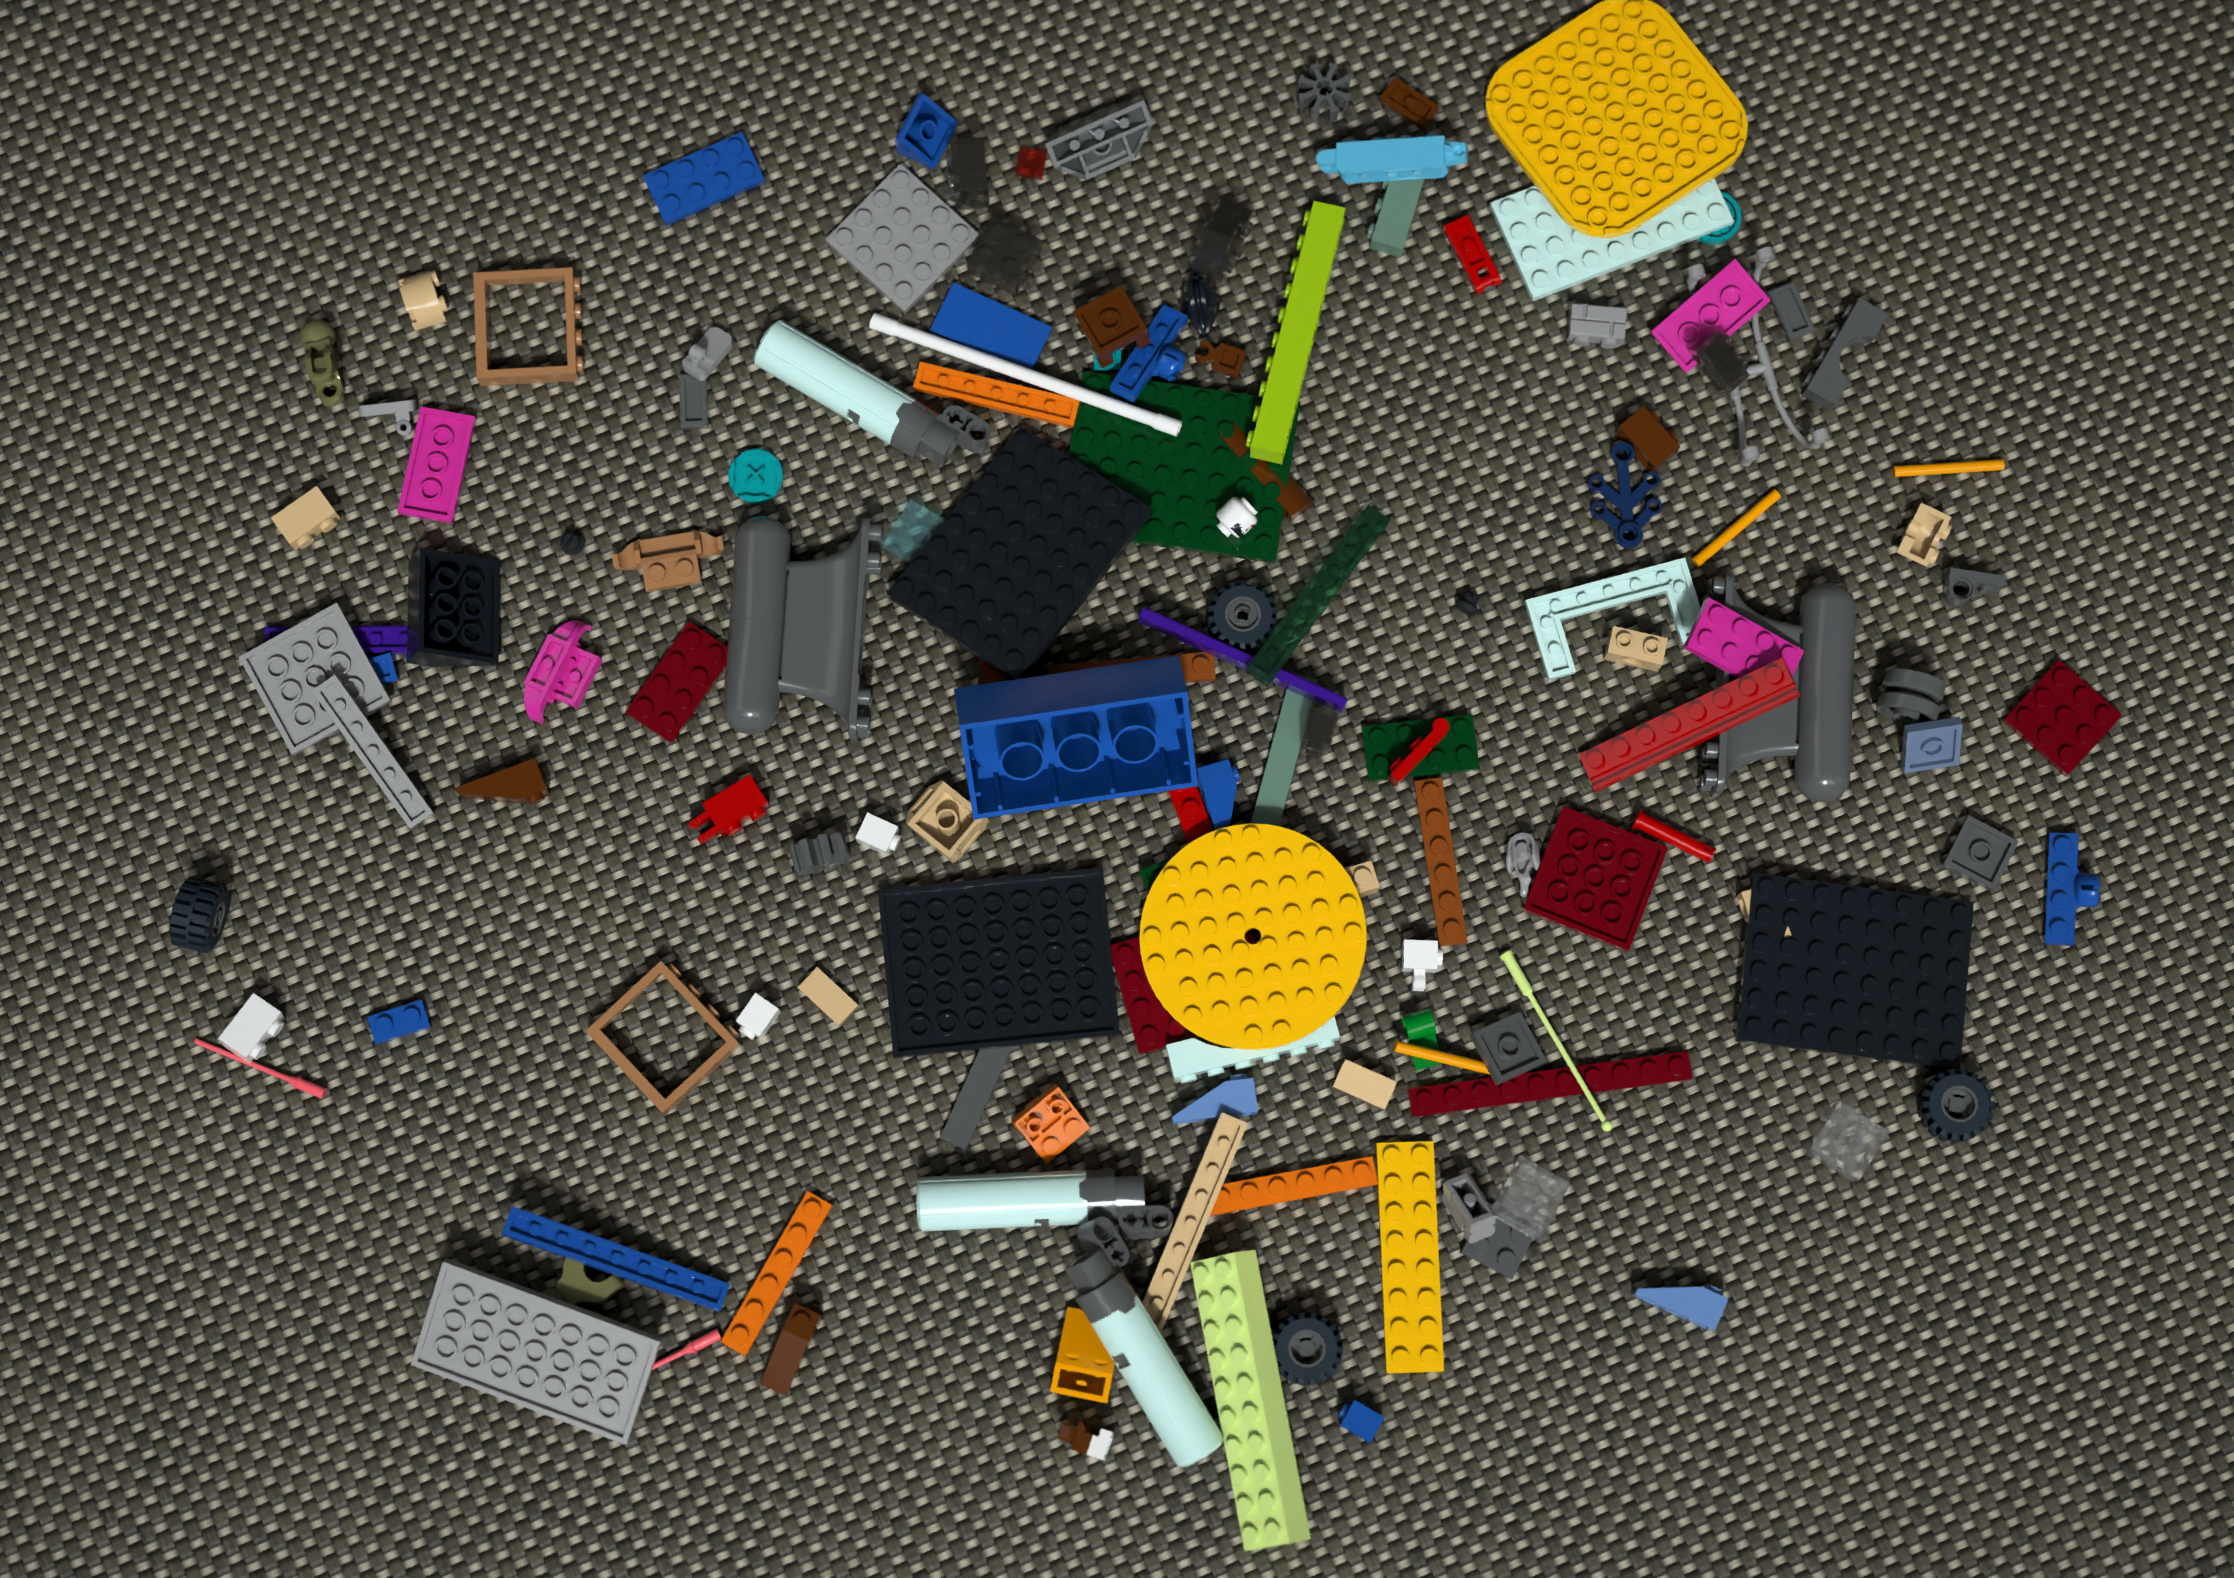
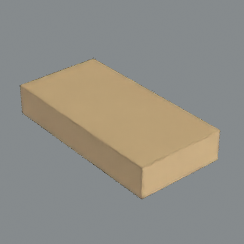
(828, 996)

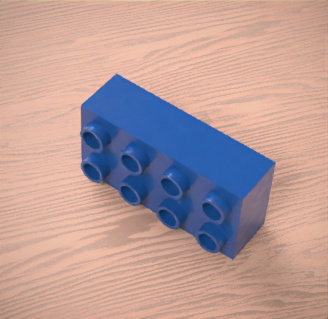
(1076, 737)

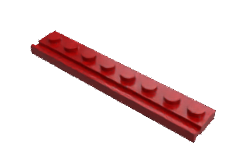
(1689, 724)

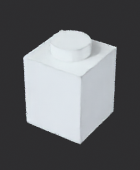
(878, 834)
(757, 1017)

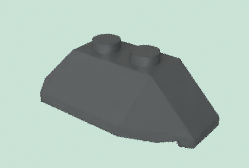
(1100, 140)

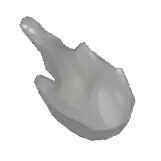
(1523, 855)

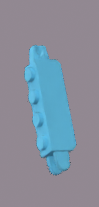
(1392, 158)

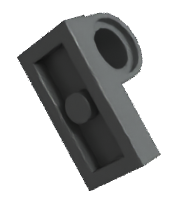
(1969, 581)

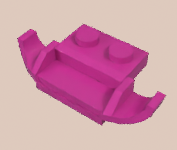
(560, 671)

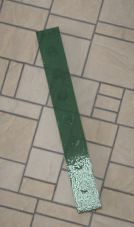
(1317, 596)

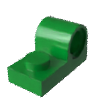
(1420, 1031)

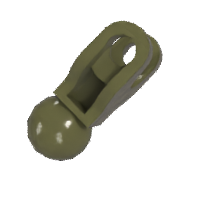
(321, 360)
(578, 1289)

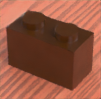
(1649, 439)

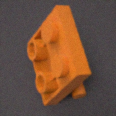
(1050, 1123)

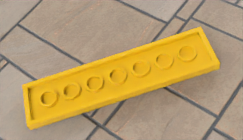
(1409, 1257)

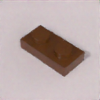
(1409, 104)

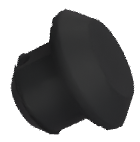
(572, 542)
(1467, 603)

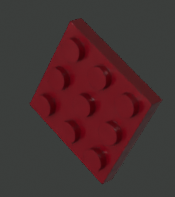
(2062, 718)

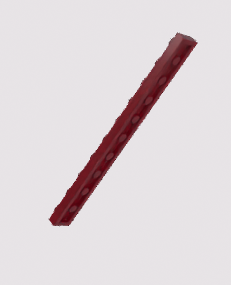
(1549, 1084)

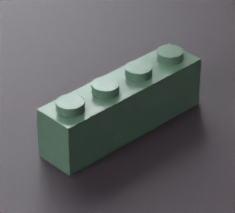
(1394, 216)

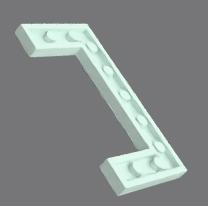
(1550, 609)

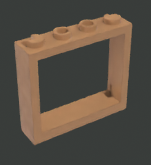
(531, 375)
(707, 1012)

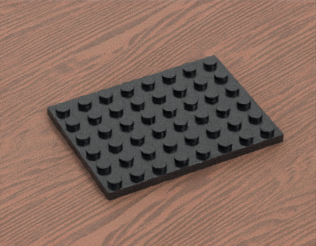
(1019, 554)
(998, 963)
(1859, 973)

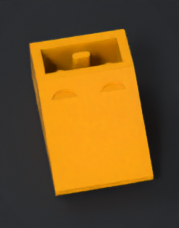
(1082, 1361)

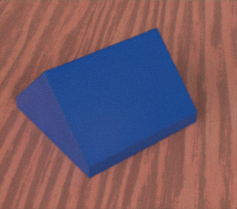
(925, 132)

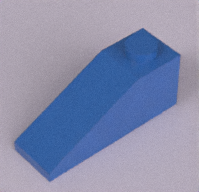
(1218, 791)

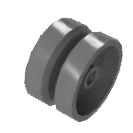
(1910, 696)

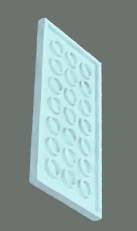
(1558, 257)

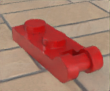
(1471, 254)
(1419, 751)

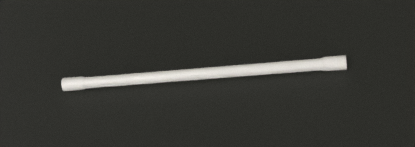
(1156, 420)

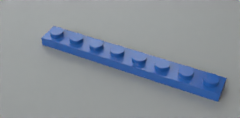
(615, 1259)

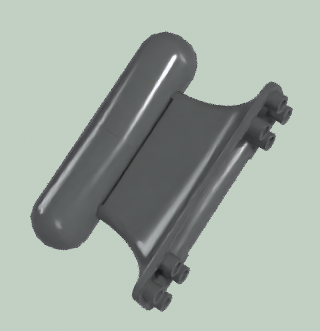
(797, 626)
(1812, 726)

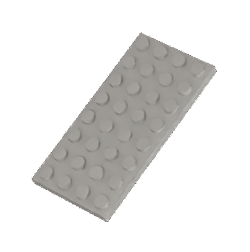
(536, 1351)

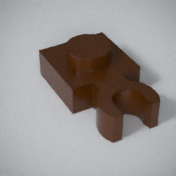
(1225, 360)

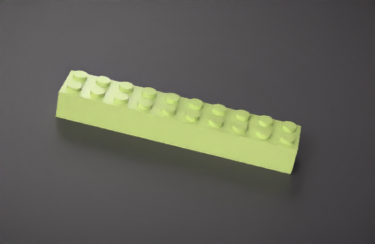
(1250, 1400)

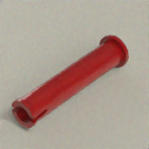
(1673, 836)

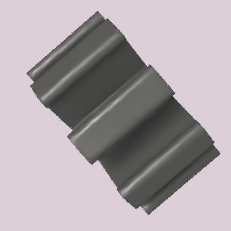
(1314, 87)
(819, 853)

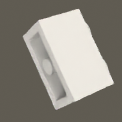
(252, 1029)

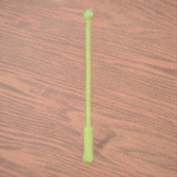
(1527, 990)

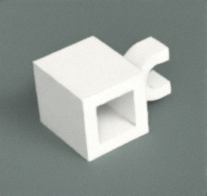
(1420, 957)

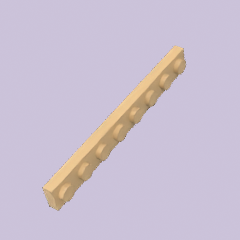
(1192, 1217)

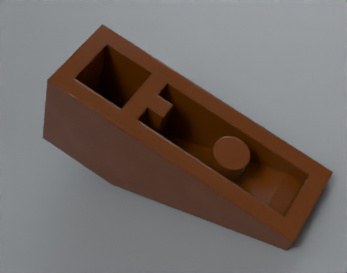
(513, 785)
(791, 1349)

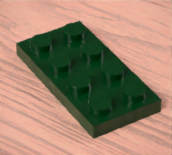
(1389, 741)

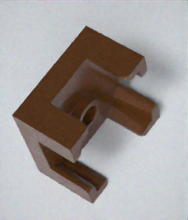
(1111, 324)

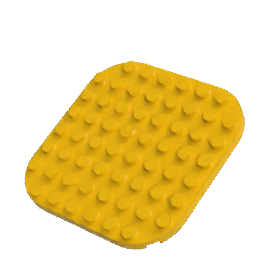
(1616, 117)

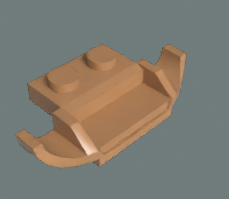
(669, 559)

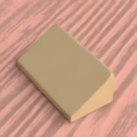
(1364, 1084)

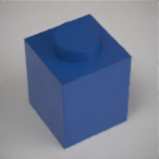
(1360, 1420)

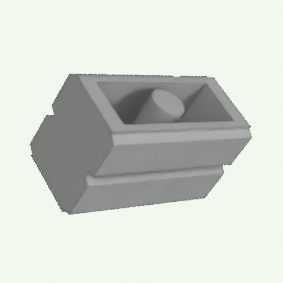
(1596, 325)
(1469, 1208)

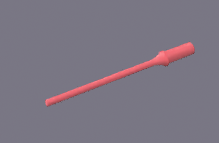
(296, 1082)
(692, 1347)

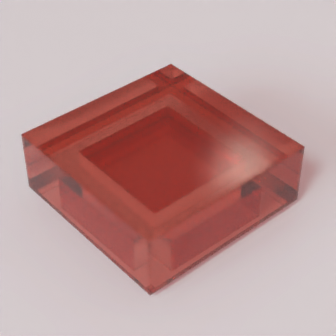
(1031, 164)

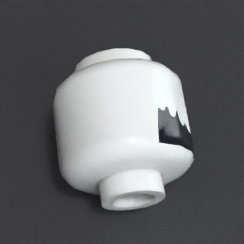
(1236, 517)

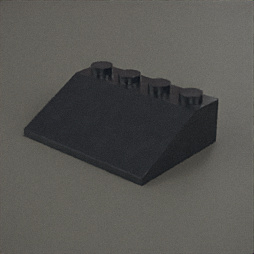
(452, 609)

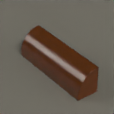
(1293, 498)

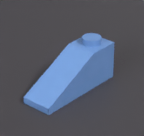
(1231, 1097)
(1694, 1304)

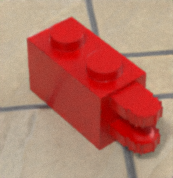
(731, 809)

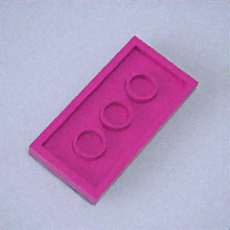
(1718, 305)
(436, 465)
(1736, 642)

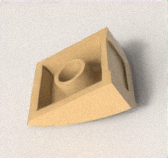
(945, 821)

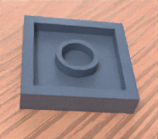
(1931, 745)

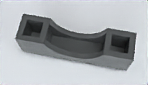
(1828, 381)

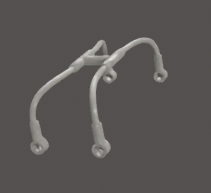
(1749, 454)

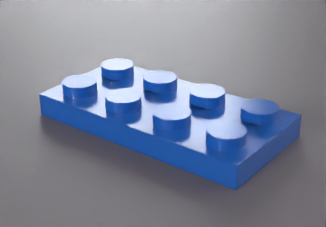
(704, 178)

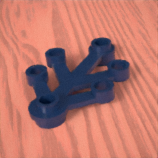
(1625, 500)

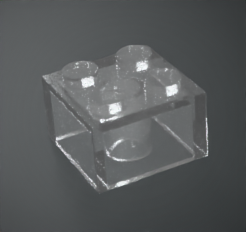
(1846, 1141)
(1529, 1198)

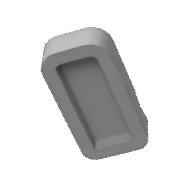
(707, 353)
(400, 409)

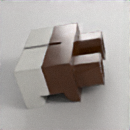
(1085, 1442)

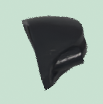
(1200, 301)

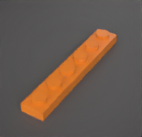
(996, 394)
(1295, 1185)
(776, 1273)

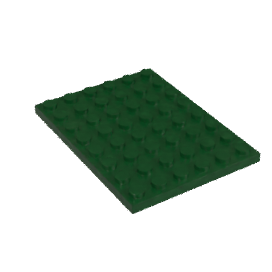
(1187, 474)

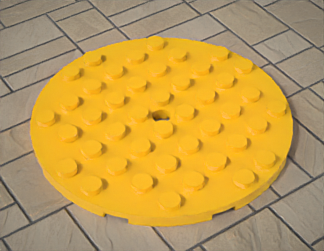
(1264, 990)

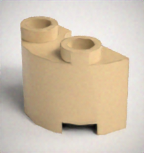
(422, 299)
(1923, 535)

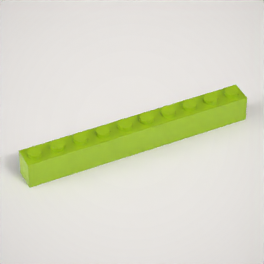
(1297, 332)

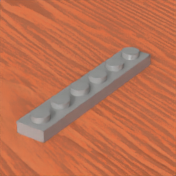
(373, 751)

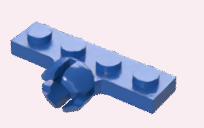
(1154, 359)
(2066, 889)

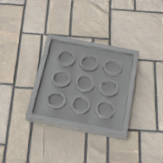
(902, 238)
(300, 661)

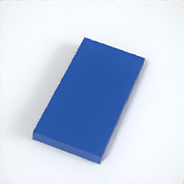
(990, 327)

